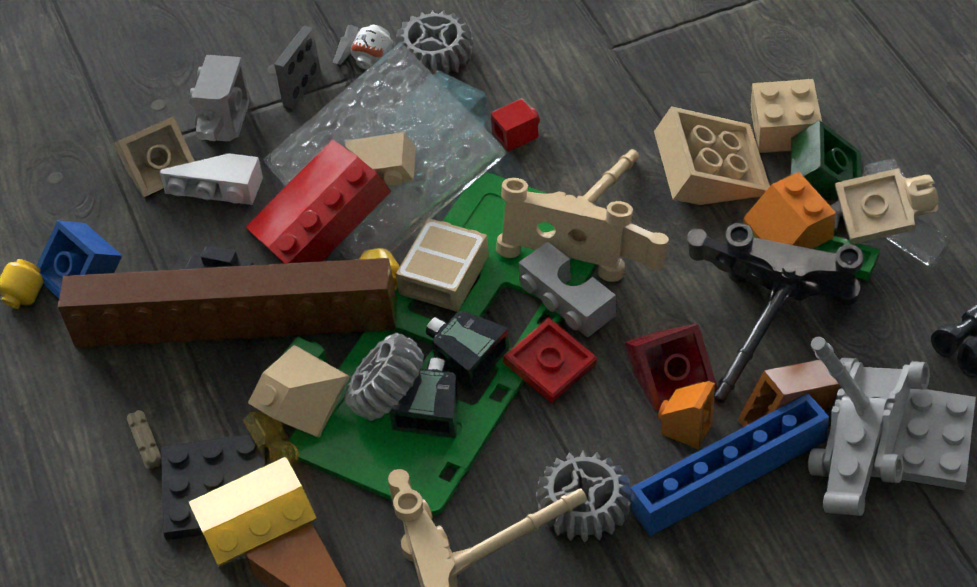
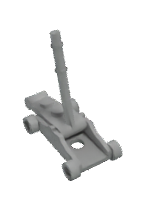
(862, 427)

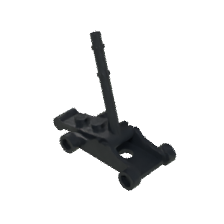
(783, 270)

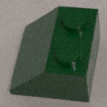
(824, 159)

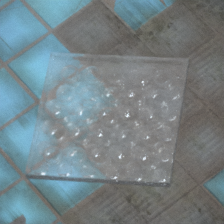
(391, 99)

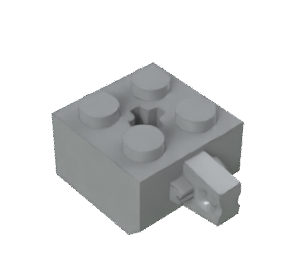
(220, 98)

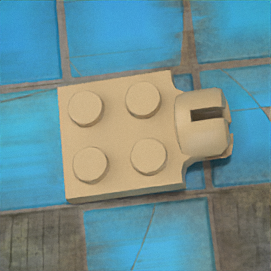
(884, 204)

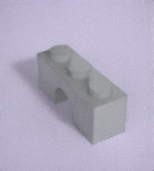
(582, 306)

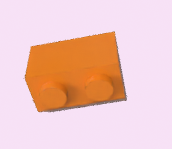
(792, 214)

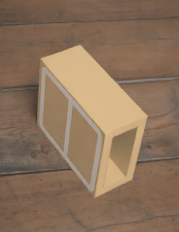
(442, 264)

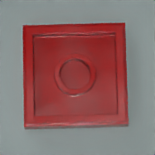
(550, 360)

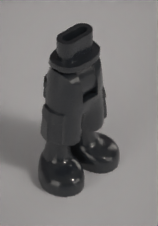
(950, 339)

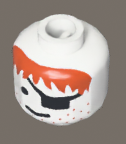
(371, 45)

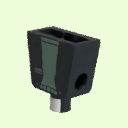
(468, 345)
(430, 403)

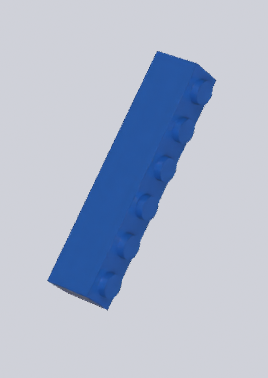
(728, 464)

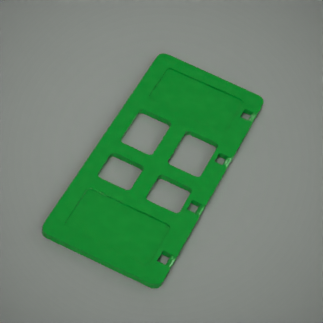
(370, 450)

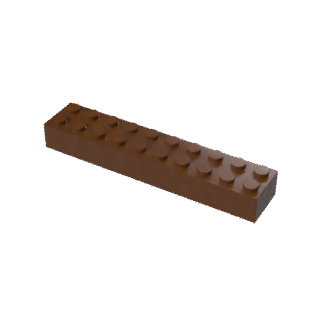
(229, 302)

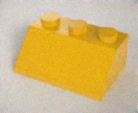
(252, 511)

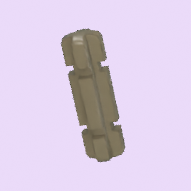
(144, 439)

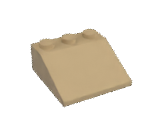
(709, 158)

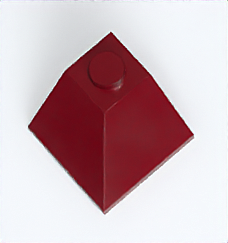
(669, 362)

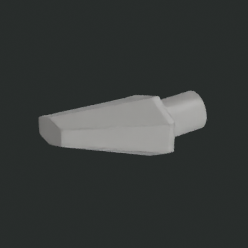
(345, 44)

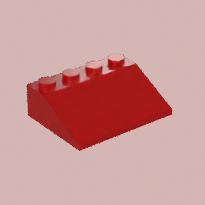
(319, 206)

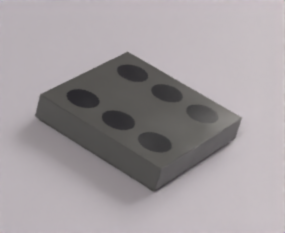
(297, 66)

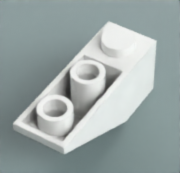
(219, 178)

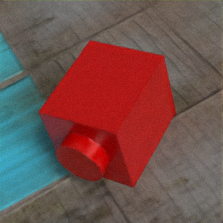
(515, 124)

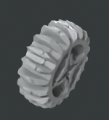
(437, 41)
(384, 376)
(599, 482)

